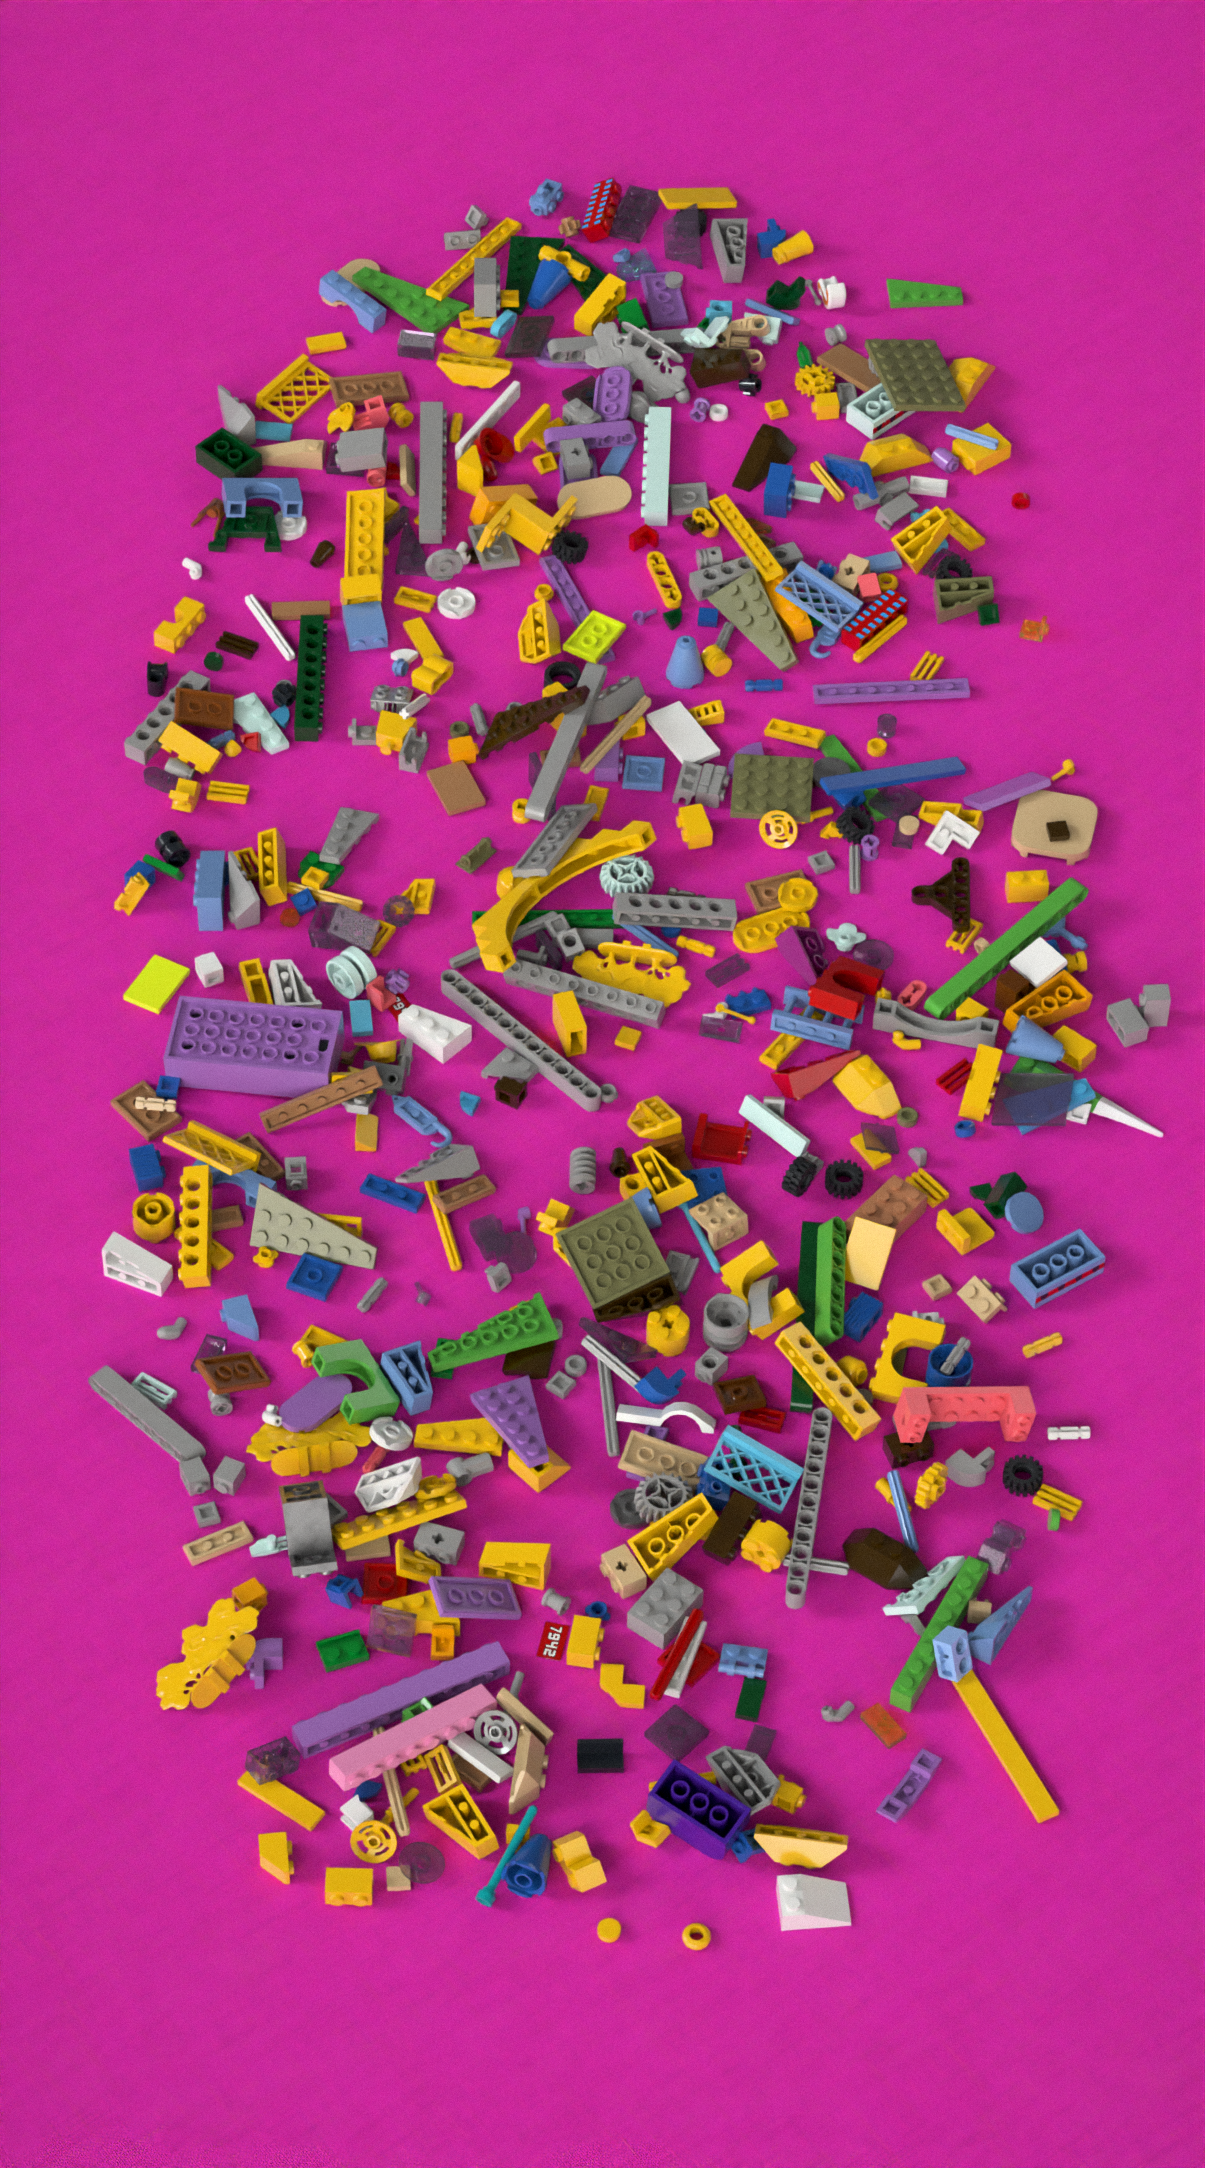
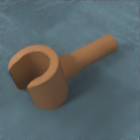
(348, 1058)

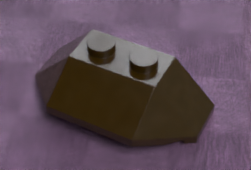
(883, 1559)

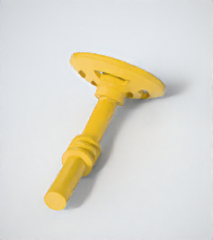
(781, 827)
(376, 1835)

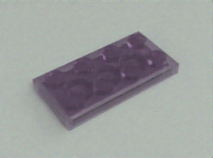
(635, 214)

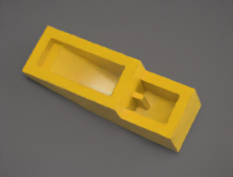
(933, 811)
(255, 981)

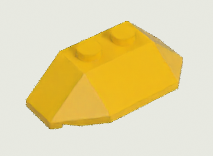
(474, 369)
(970, 376)
(894, 454)
(539, 634)
(867, 1088)
(654, 1119)
(800, 1845)

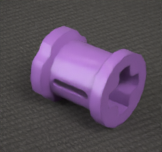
(700, 409)
(869, 847)

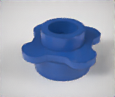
(599, 1607)

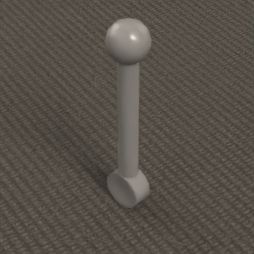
(808, 283)

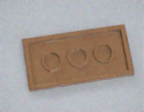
(849, 366)
(364, 387)

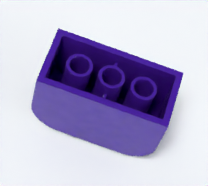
(697, 1810)

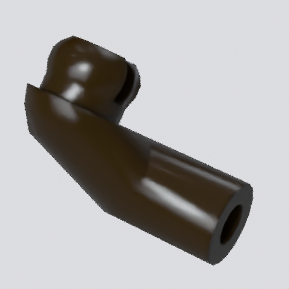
(691, 527)

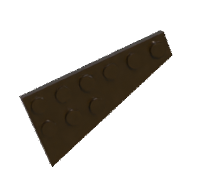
(525, 719)

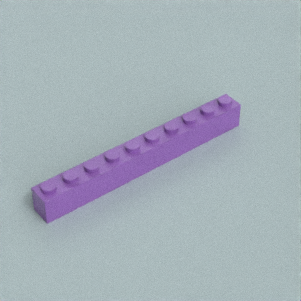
(386, 1704)

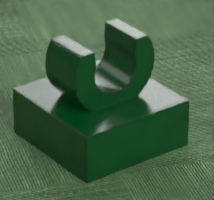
(988, 614)

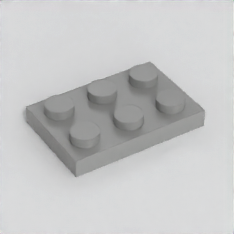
(499, 555)

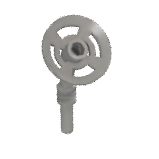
(499, 1727)

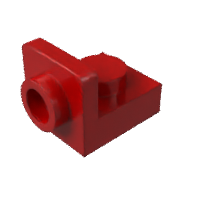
(642, 536)

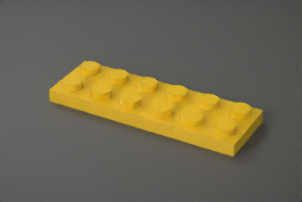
(365, 533)
(395, 1519)

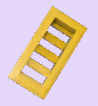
(713, 709)

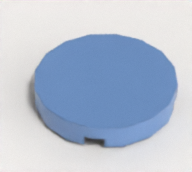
(1024, 1212)

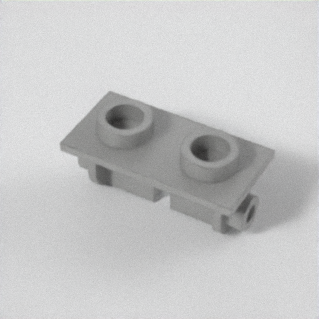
(461, 239)

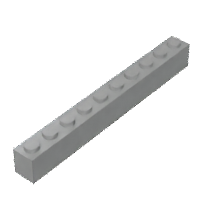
(431, 473)

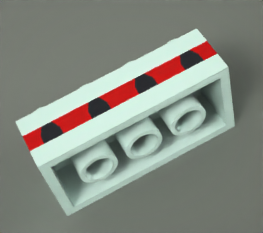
(874, 413)

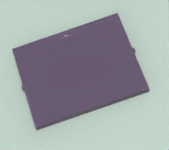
(1033, 1099)

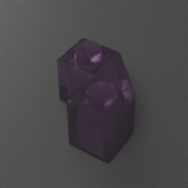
(1000, 1546)

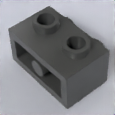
(392, 1077)

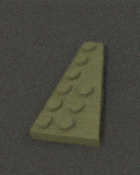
(753, 613)

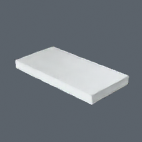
(682, 734)

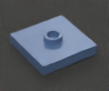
(643, 773)

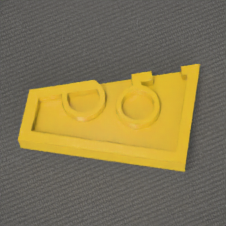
(471, 343)

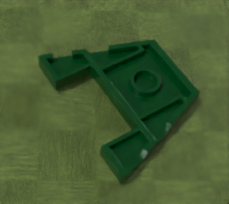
(257, 523)

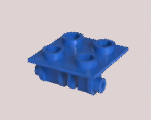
(707, 1183)

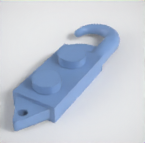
(825, 637)
(420, 1119)

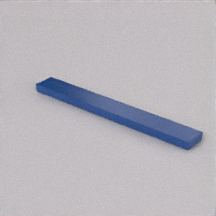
(892, 776)

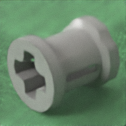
(556, 1601)

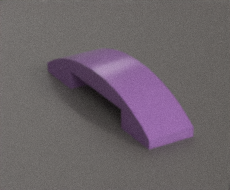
(910, 1787)

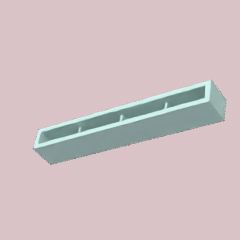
(657, 467)

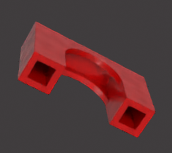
(831, 989)

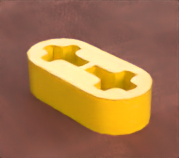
(709, 520)

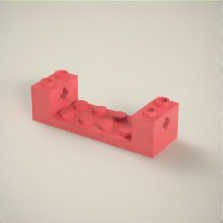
(1005, 1404)

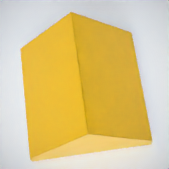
(470, 471)

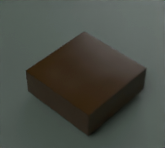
(1057, 831)

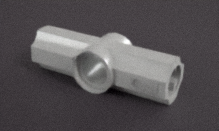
(885, 491)

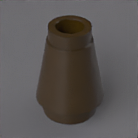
(322, 553)
(619, 1163)

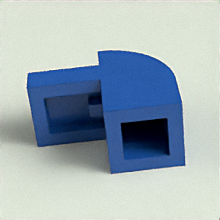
(768, 240)
(658, 1388)

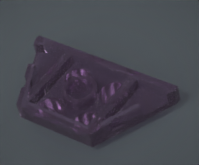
(683, 237)

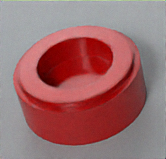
(1020, 500)

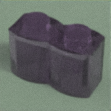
(486, 1234)

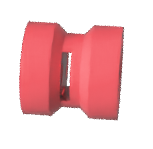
(376, 476)

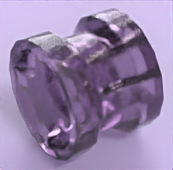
(886, 725)

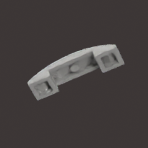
(759, 1301)

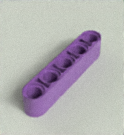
(594, 435)

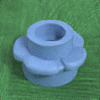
(400, 667)

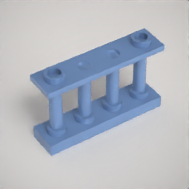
(809, 1028)

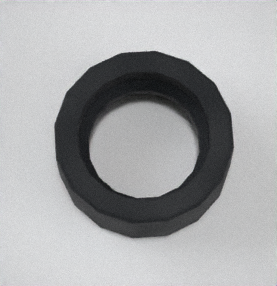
(562, 668)

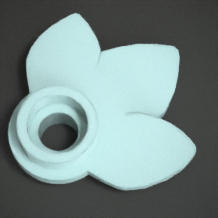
(845, 936)

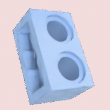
(952, 1653)

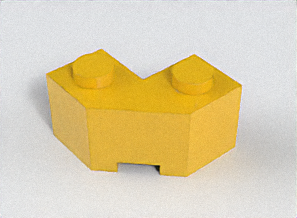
(577, 1862)

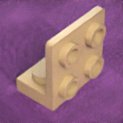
(721, 1220)

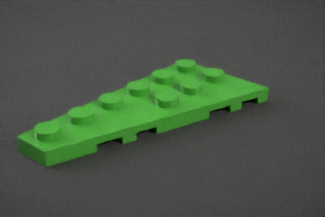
(501, 1334)

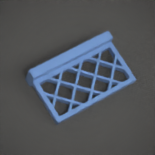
(823, 590)

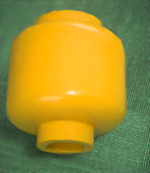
(853, 1369)

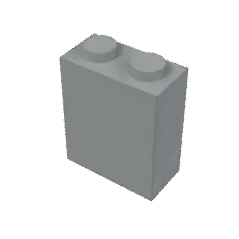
(362, 449)

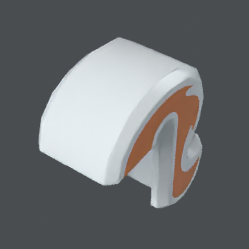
(832, 292)

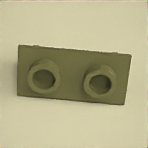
(476, 856)

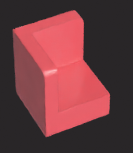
(868, 587)
(379, 995)

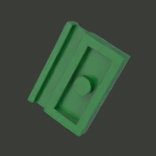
(342, 1650)

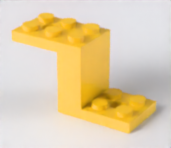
(527, 524)

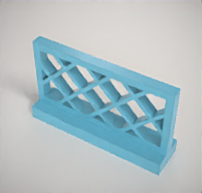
(760, 1457)

